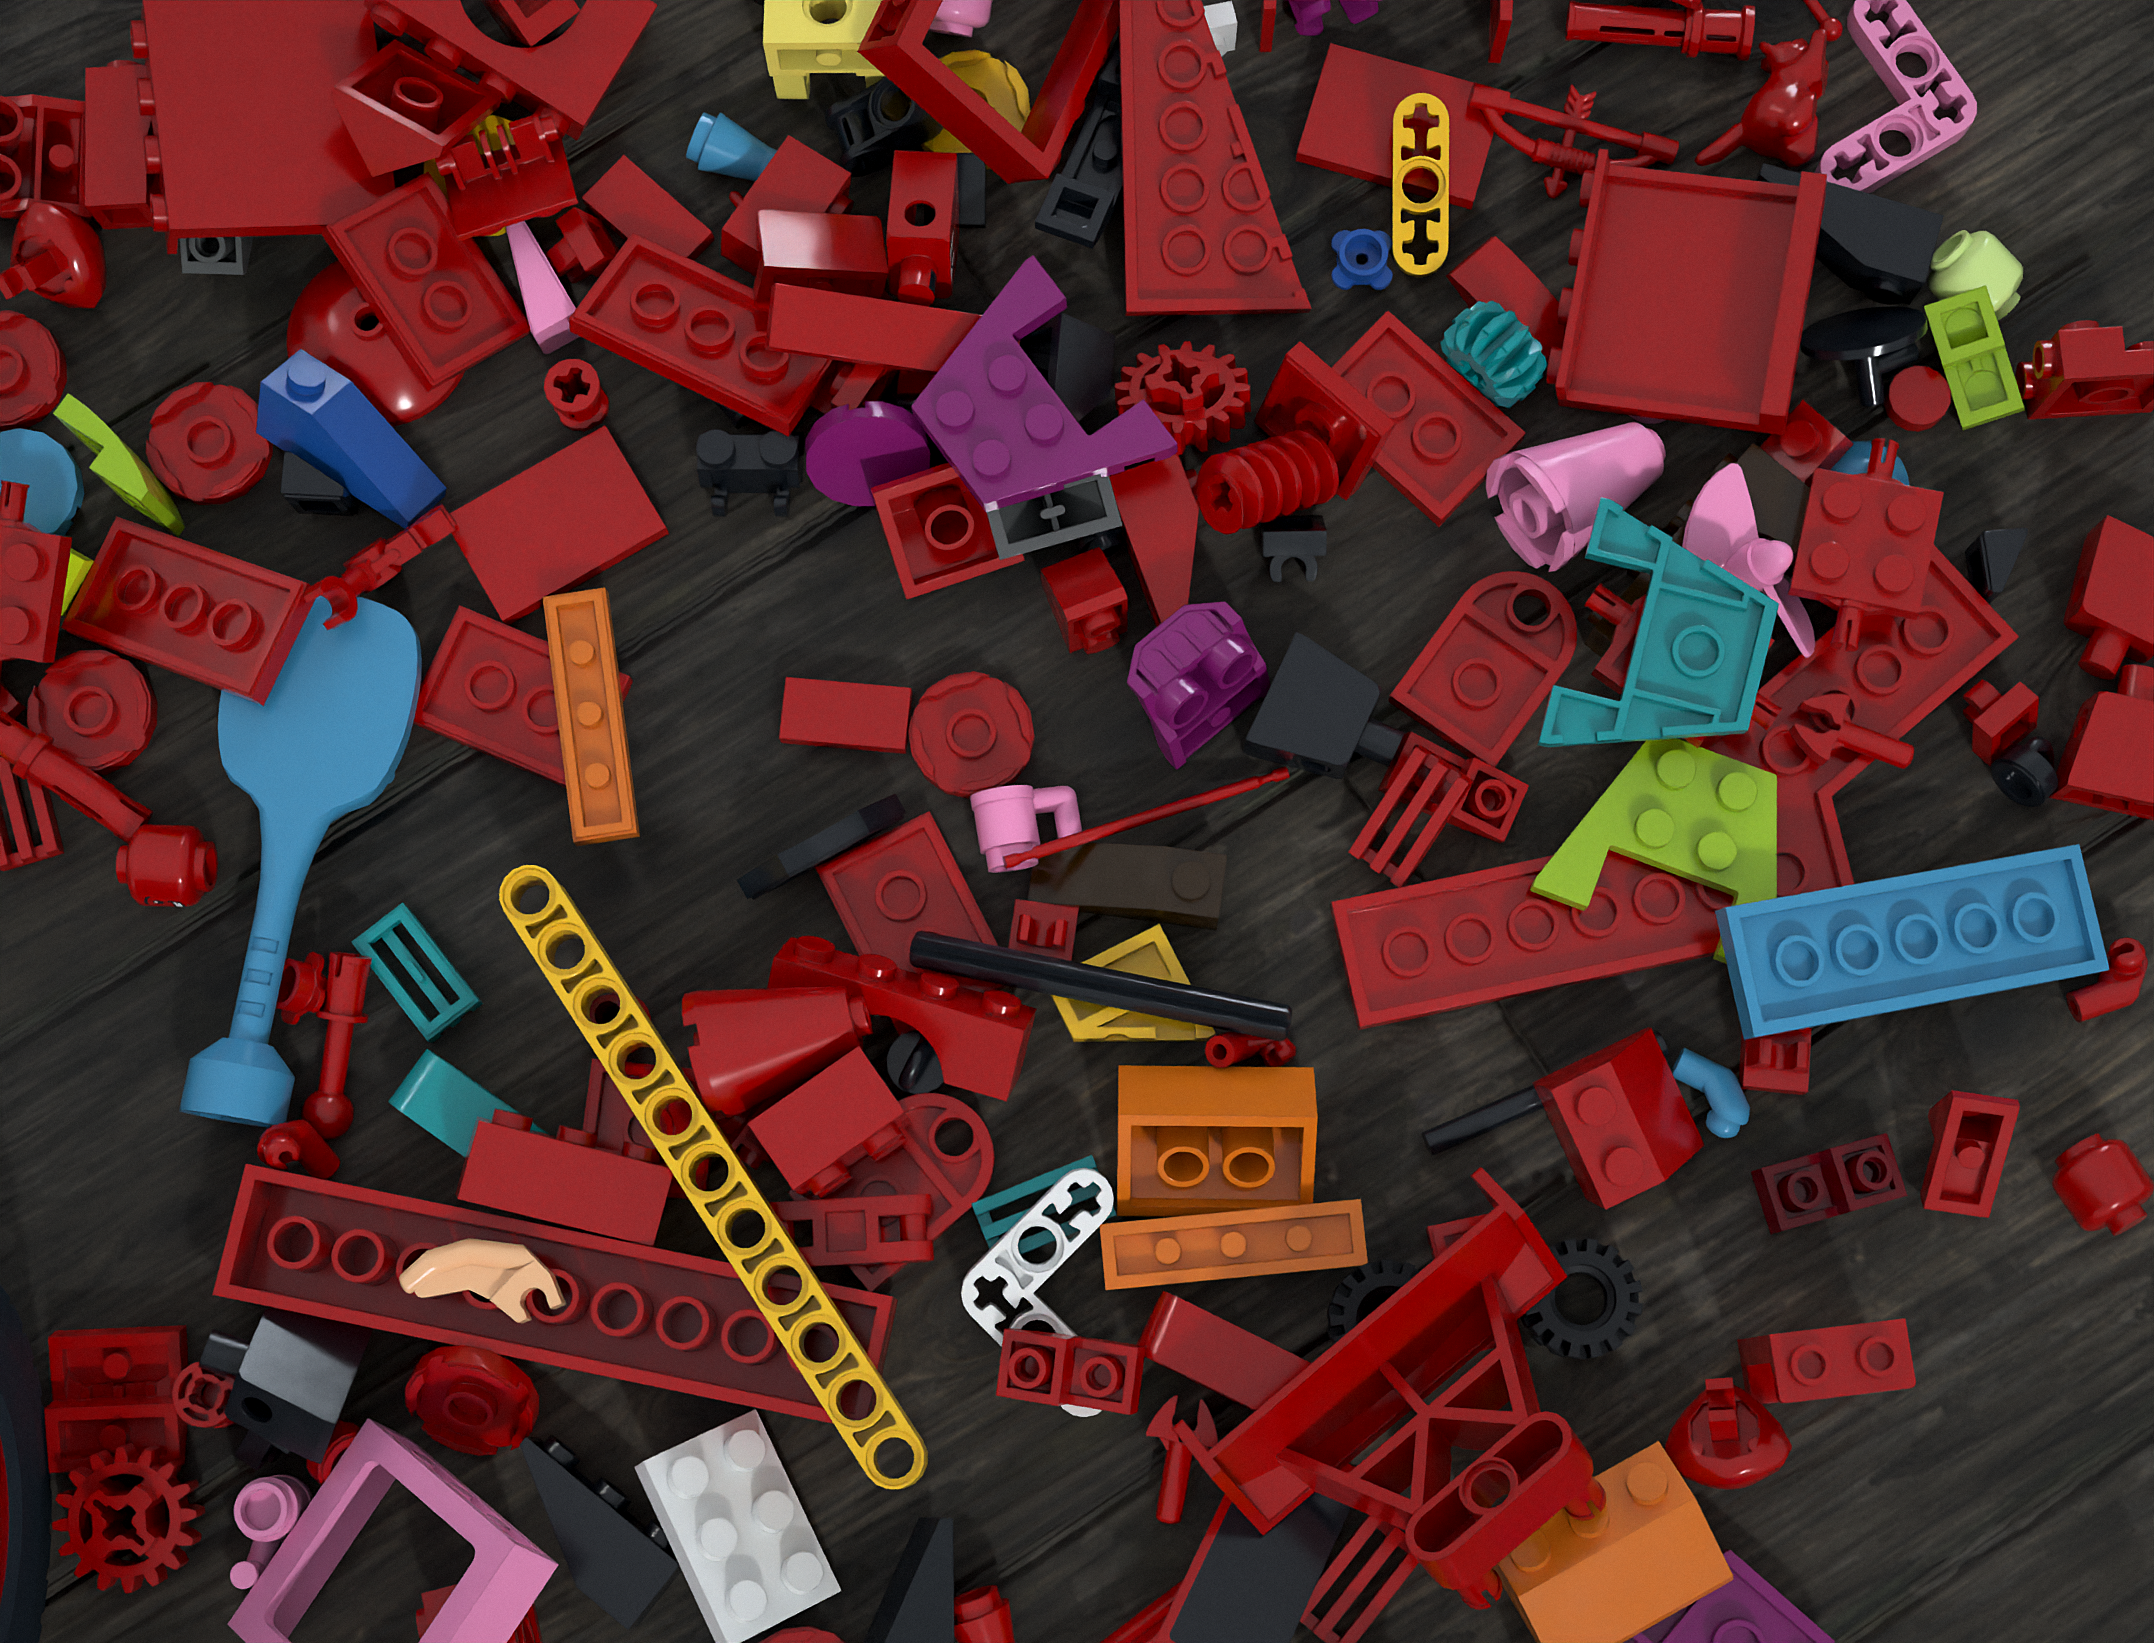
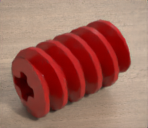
(1266, 480)

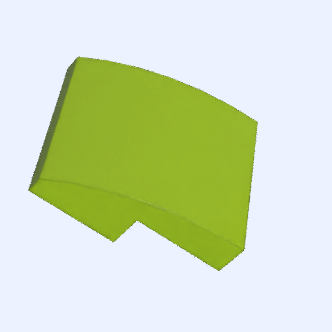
(120, 466)

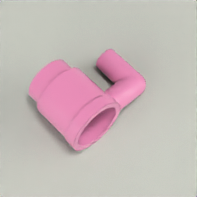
(1009, 824)
(266, 1514)

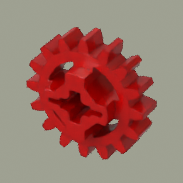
(1188, 393)
(106, 1504)

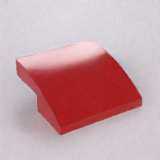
(114, 1392)

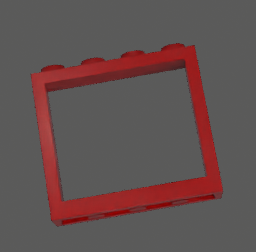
(897, 51)

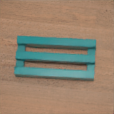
(449, 1014)
(993, 1230)

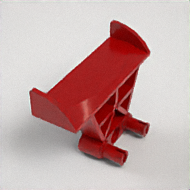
(1386, 1370)

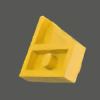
(1143, 955)

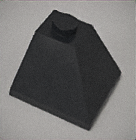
(1073, 361)

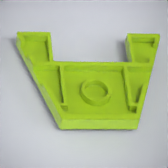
(1680, 814)

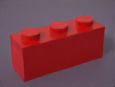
(565, 1178)

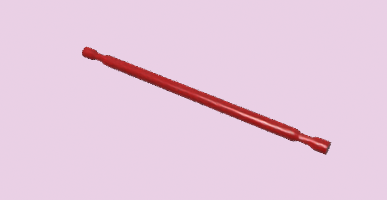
(1145, 817)

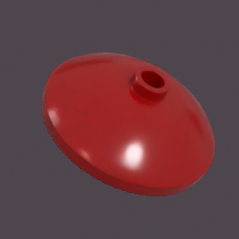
(328, 328)

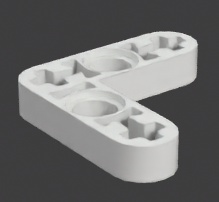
(1026, 1277)

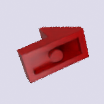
(1967, 1152)

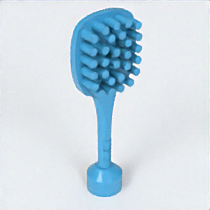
(305, 759)

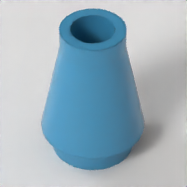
(727, 148)

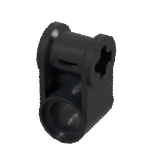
(875, 125)

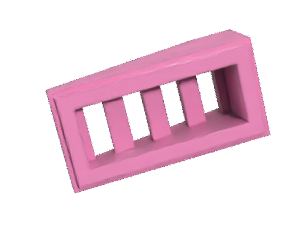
(542, 292)

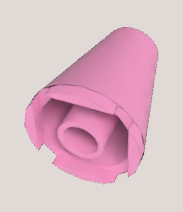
(1556, 487)

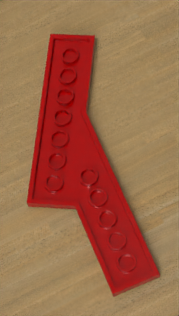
(1495, 940)

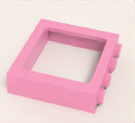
(485, 1603)

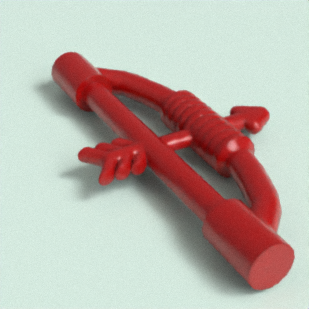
(1562, 156)

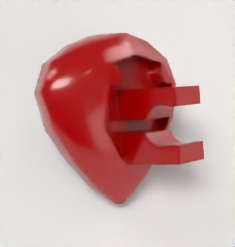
(56, 258)
(1727, 1438)

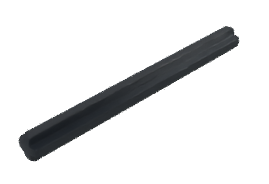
(1100, 985)

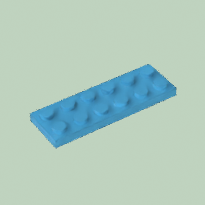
(1911, 941)

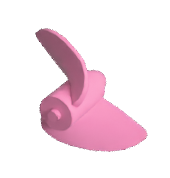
(1726, 533)

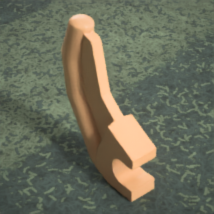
(486, 1267)

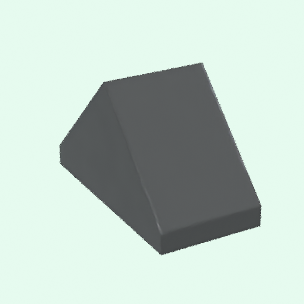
(1054, 518)

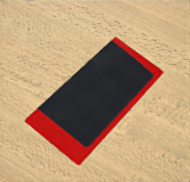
(1251, 1583)

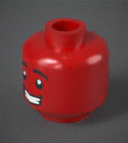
(167, 865)

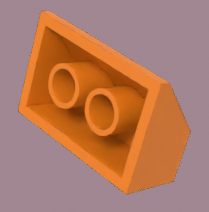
(1214, 1139)
(1624, 1566)

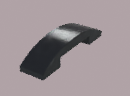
(1091, 181)

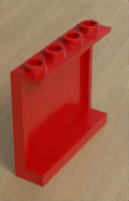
(249, 117)
(1687, 296)

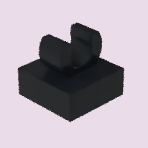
(1294, 537)

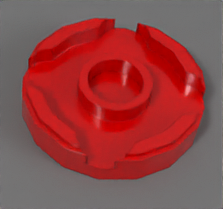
(30, 371)
(208, 443)
(95, 709)
(971, 734)
(472, 1399)

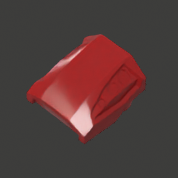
(42, 154)

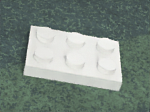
(737, 1529)

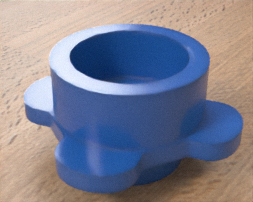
(1364, 242)

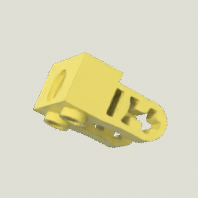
(801, 45)

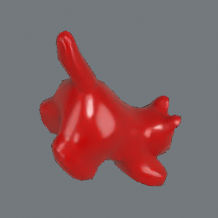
(1783, 112)

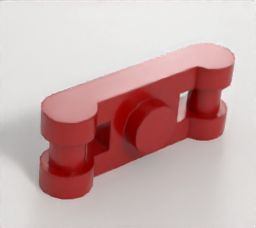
(850, 1231)

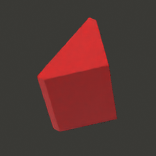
(408, 108)
(935, 530)

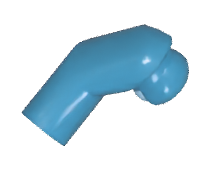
(1721, 1089)

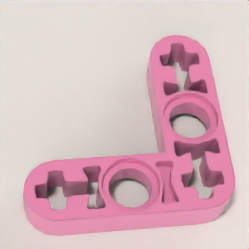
(1916, 113)

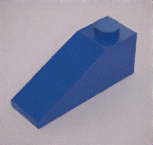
(342, 435)

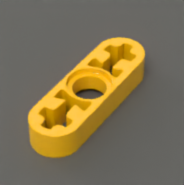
(1405, 139)

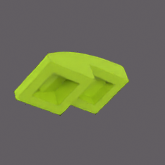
(1974, 357)

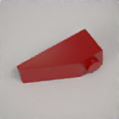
(1159, 530)

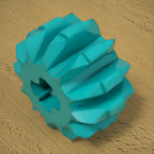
(1494, 353)

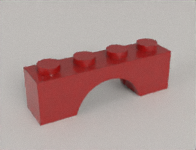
(974, 1033)

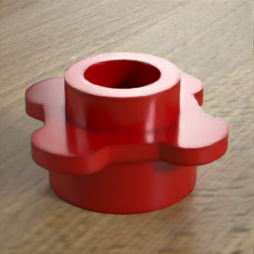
(301, 987)

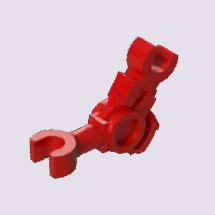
(378, 564)

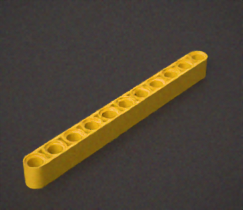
(683, 1154)

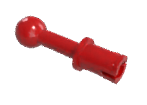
(328, 1107)

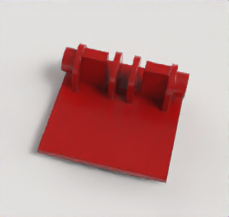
(508, 182)

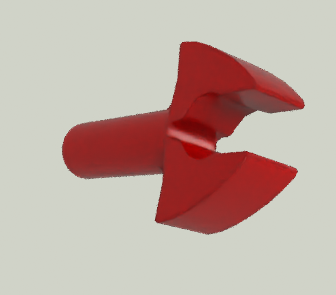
(1846, 734)
(1177, 1458)

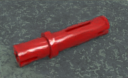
(74, 783)

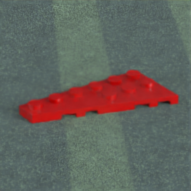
(1191, 181)

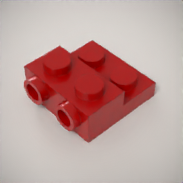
(2087, 374)

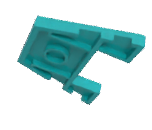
(1692, 653)

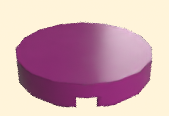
(864, 449)

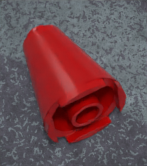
(768, 1040)

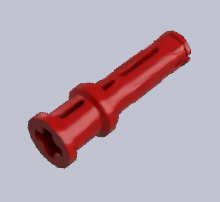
(1689, 28)

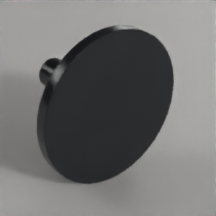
(1872, 337)

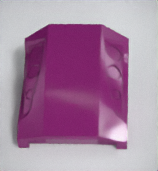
(1196, 676)

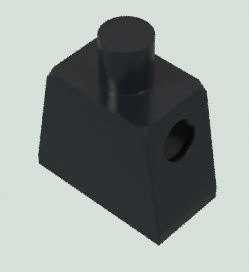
(1320, 715)
(289, 1377)

